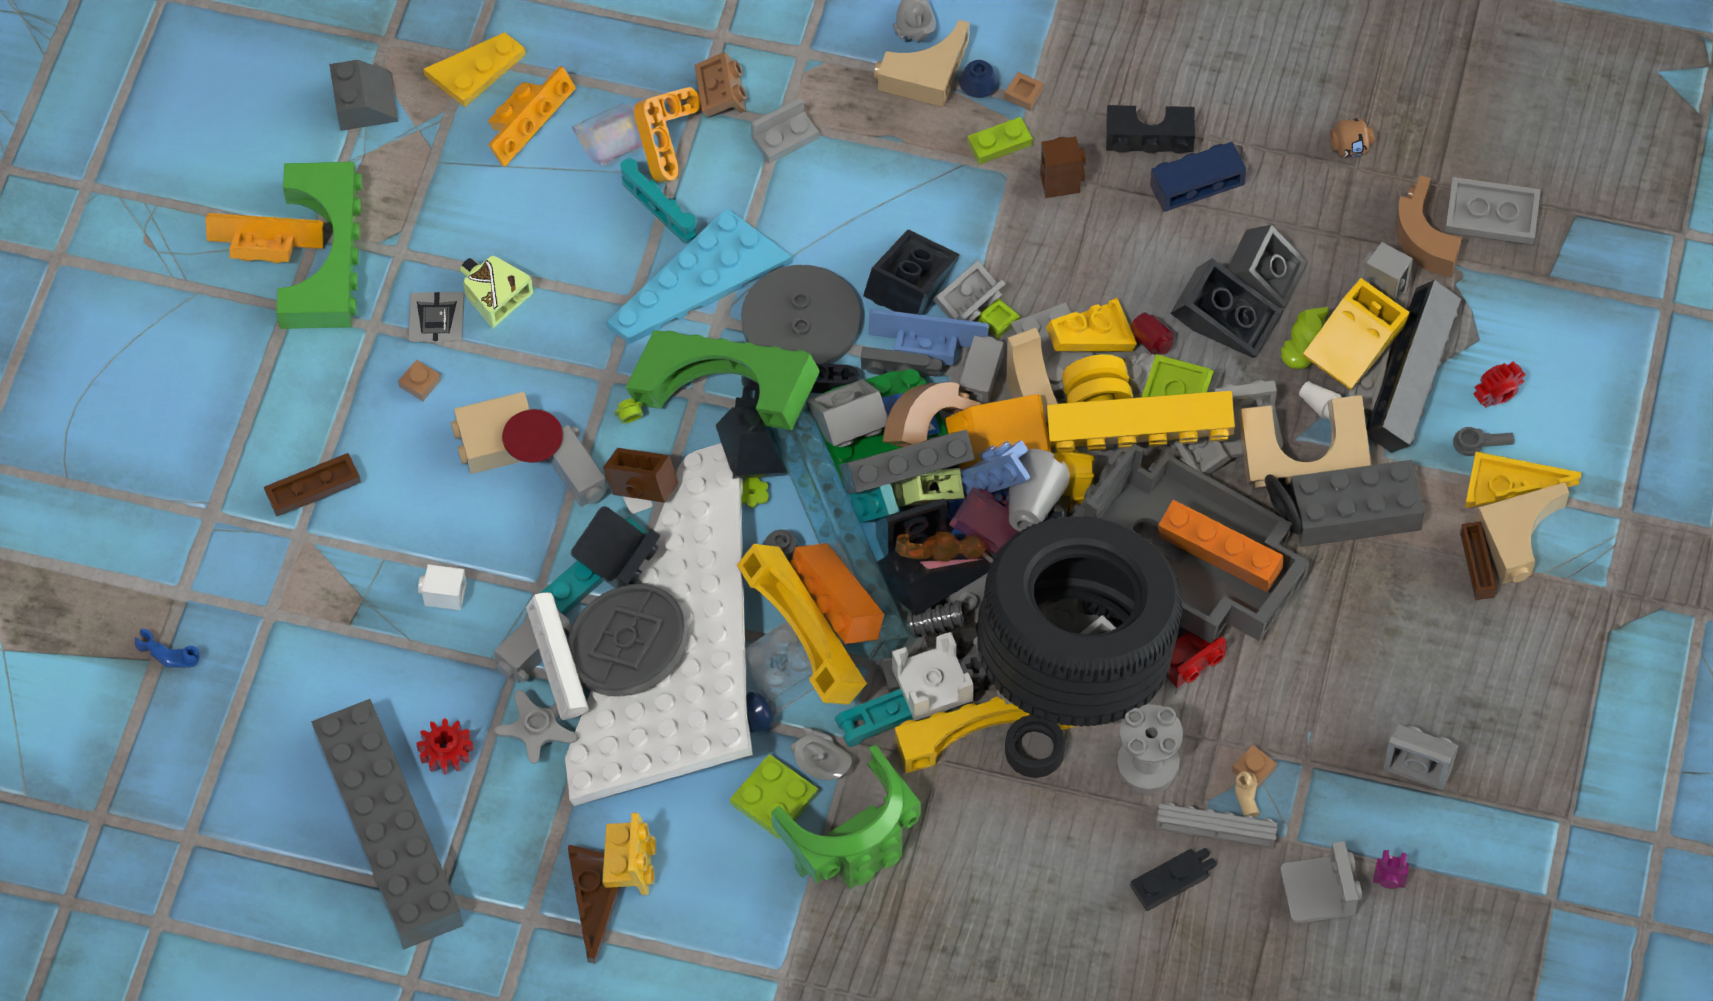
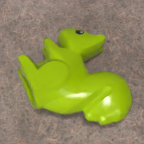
(1302, 334)

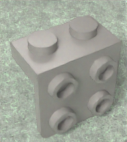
(1247, 396)
(1321, 886)

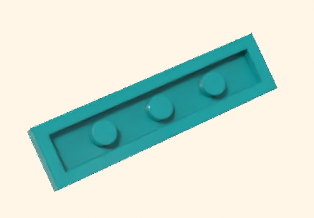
(576, 583)

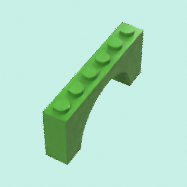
(326, 296)
(677, 358)

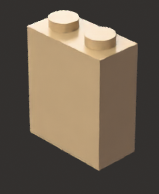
(481, 431)

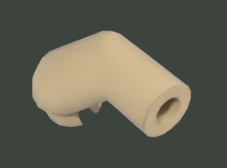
(1245, 792)

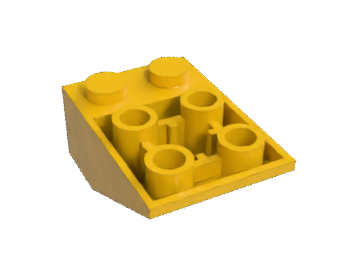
(1356, 334)

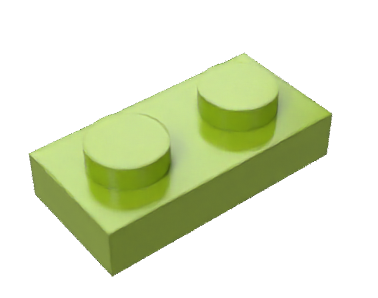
(1000, 140)

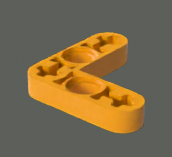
(658, 117)

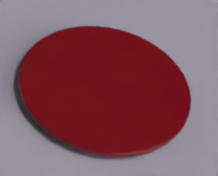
(532, 436)

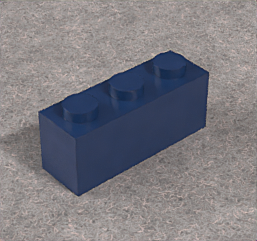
(1197, 176)

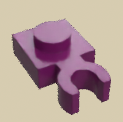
(1391, 871)

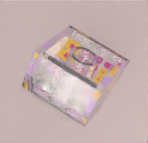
(610, 135)

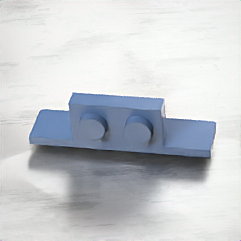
(925, 334)
(996, 468)

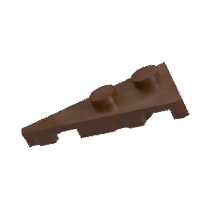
(592, 897)

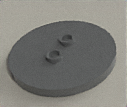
(802, 311)
(628, 639)

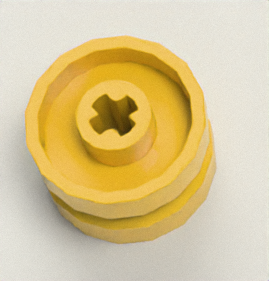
(1096, 379)

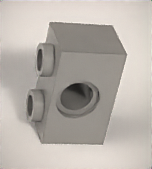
(1388, 271)

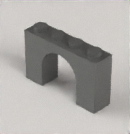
(906, 462)

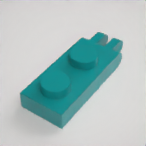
(874, 503)

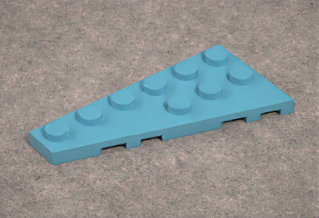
(706, 270)

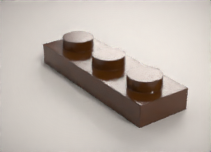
(312, 484)

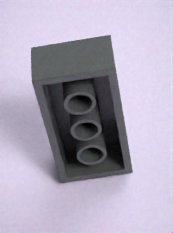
(1357, 503)

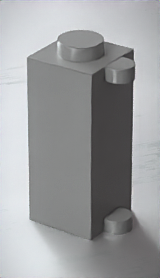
(578, 469)
(520, 651)

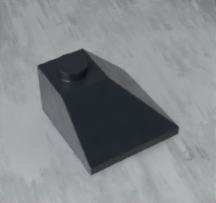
(749, 444)

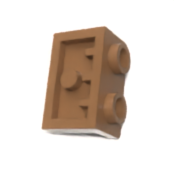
(720, 84)

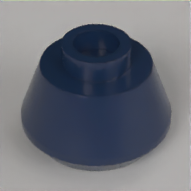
(978, 79)
(758, 713)

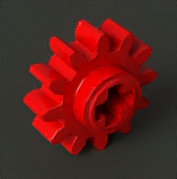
(1499, 384)
(457, 746)

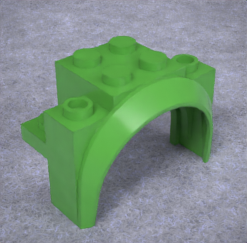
(861, 843)

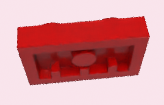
(1192, 656)

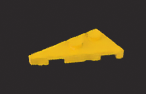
(1503, 478)

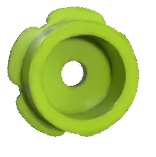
(629, 411)

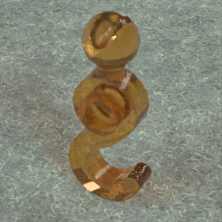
(941, 547)

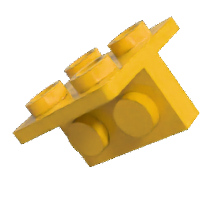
(629, 855)

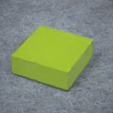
(998, 317)

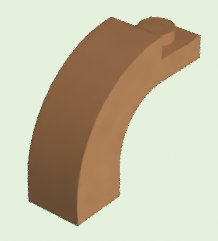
(1421, 241)
(914, 410)

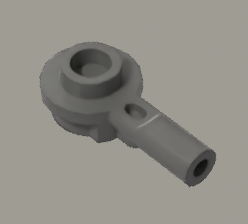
(1471, 440)

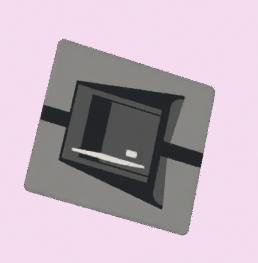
(436, 316)

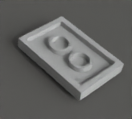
(1492, 210)
(1054, 361)

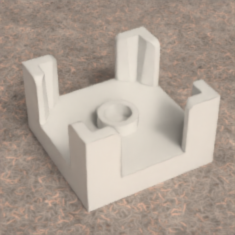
(932, 678)

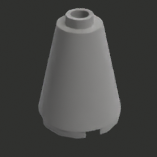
(1036, 497)

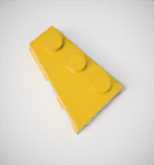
(476, 68)
(1093, 330)

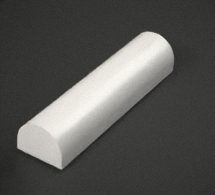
(556, 656)

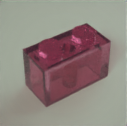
(984, 518)

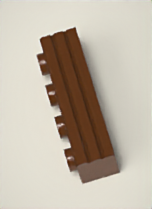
(1478, 560)

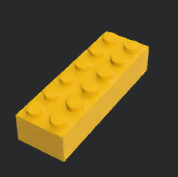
(1141, 420)

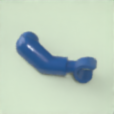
(168, 657)

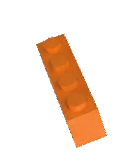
(1220, 546)
(837, 593)

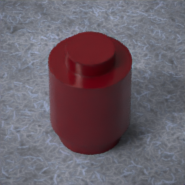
(1152, 334)

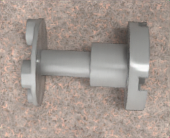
(1149, 748)

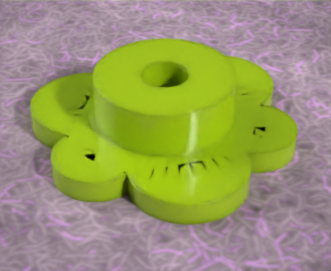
(760, 495)

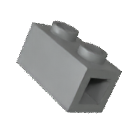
(981, 368)

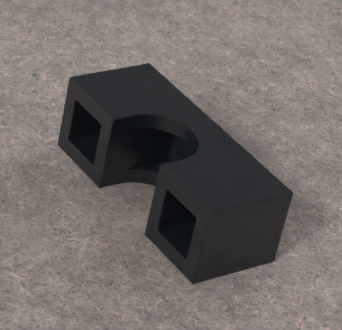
(1127, 133)

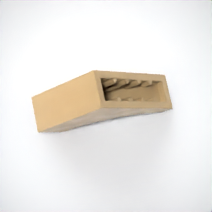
(925, 73)
(1027, 370)
(1509, 529)

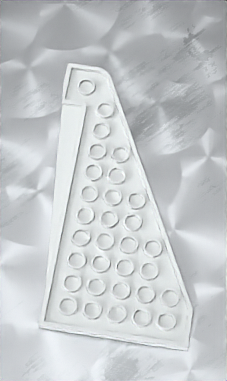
(700, 707)

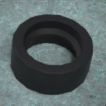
(1028, 767)

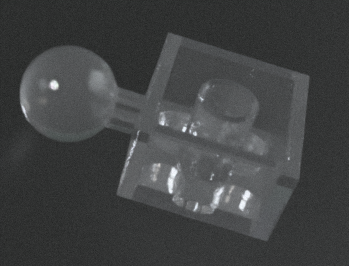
(779, 667)

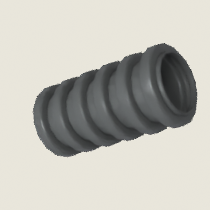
(936, 619)

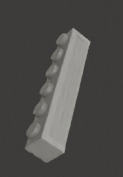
(1216, 825)

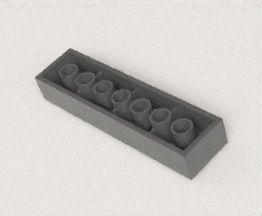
(387, 824)

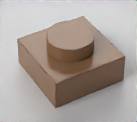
(1023, 91)
(419, 380)
(1257, 763)

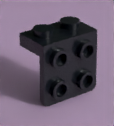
(614, 548)

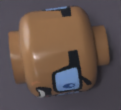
(1351, 137)

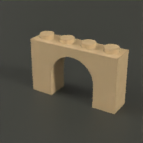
(1263, 455)

